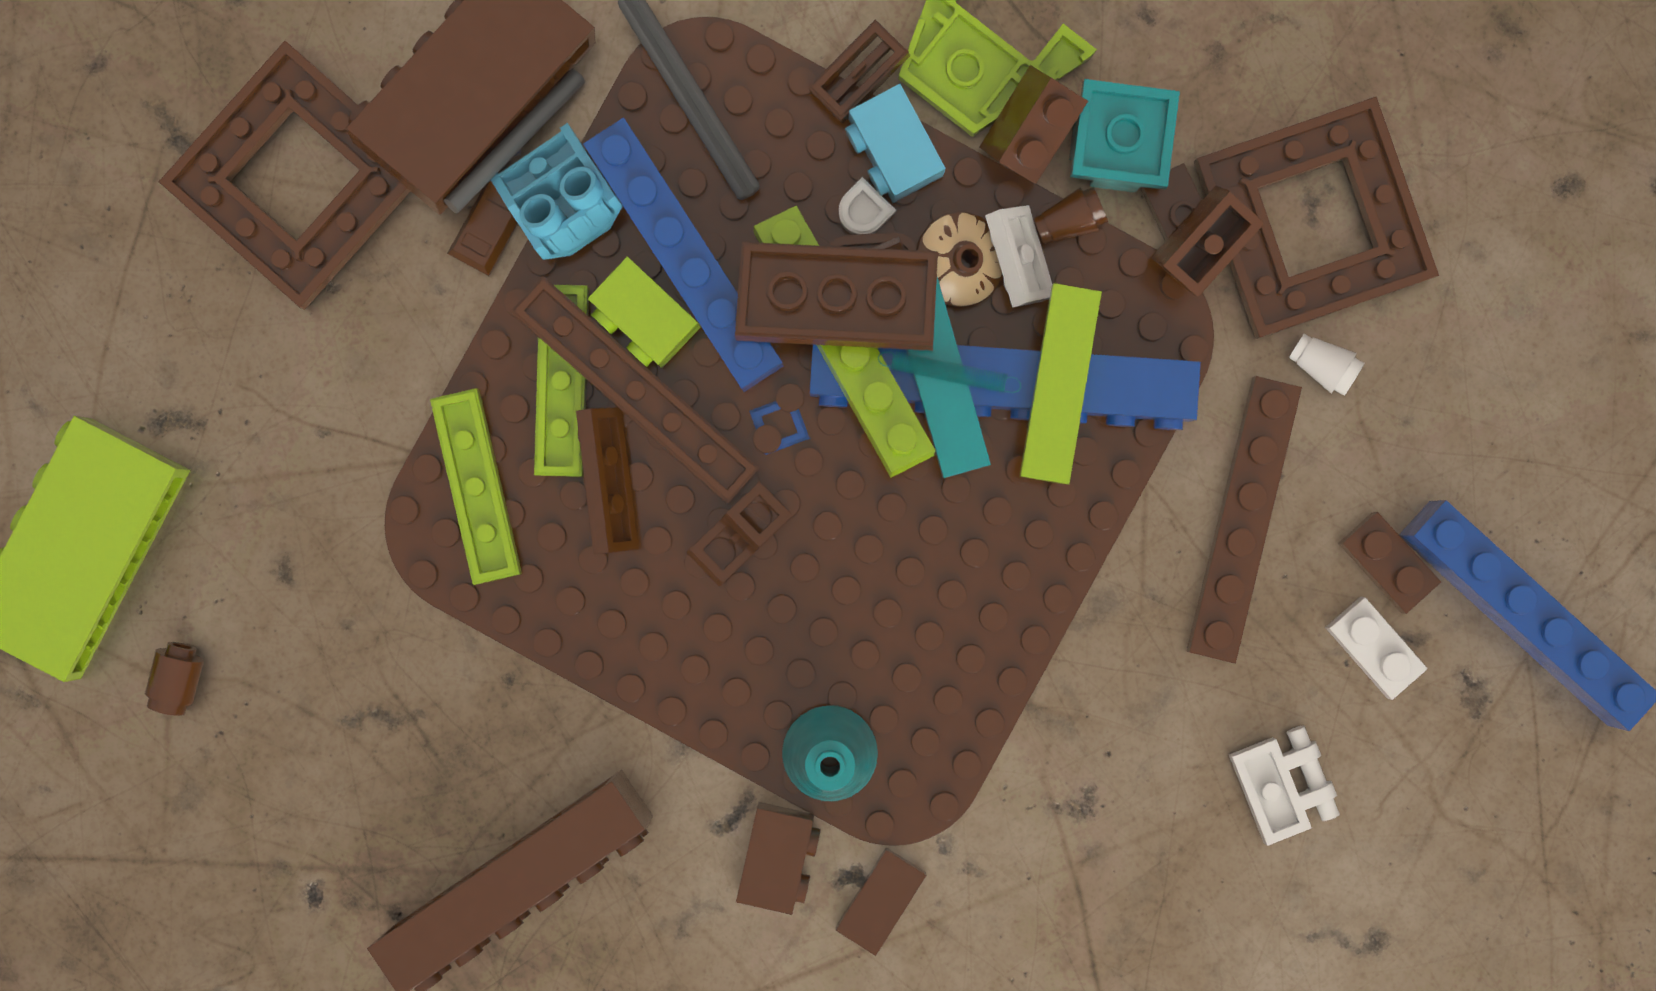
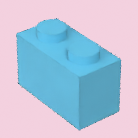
(894, 144)

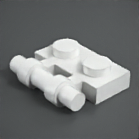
(1271, 790)

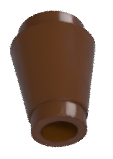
(1072, 216)

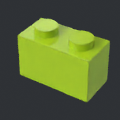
(643, 313)

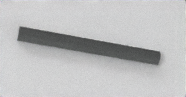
(514, 141)

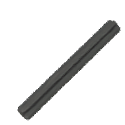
(690, 97)

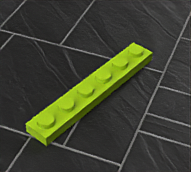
(863, 380)

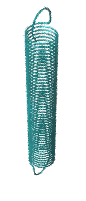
(944, 376)

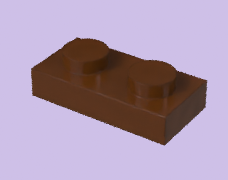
(1389, 562)

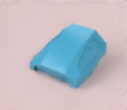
(558, 196)

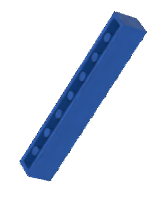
(1114, 388)

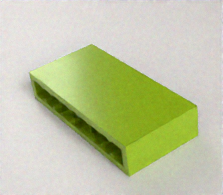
(80, 544)

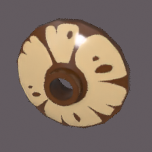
(950, 237)

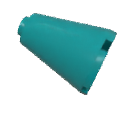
(829, 733)

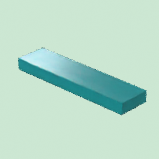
(949, 404)

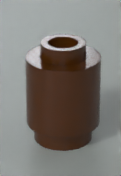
(173, 679)

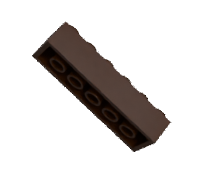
(512, 882)

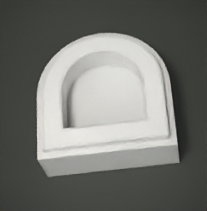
(864, 209)

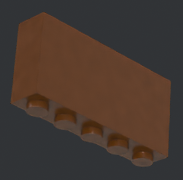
(467, 90)

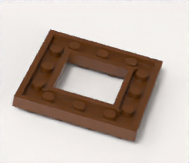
(206, 168)
(1399, 243)

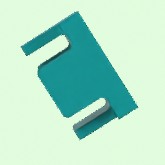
(1124, 136)

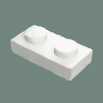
(1020, 255)
(1376, 648)

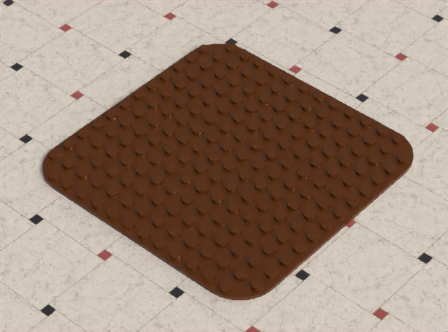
(881, 593)

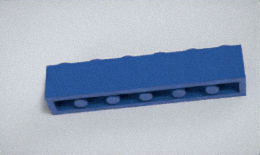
(679, 250)
(1529, 615)

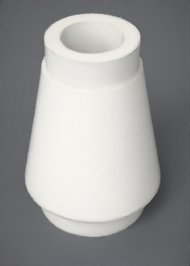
(1327, 363)

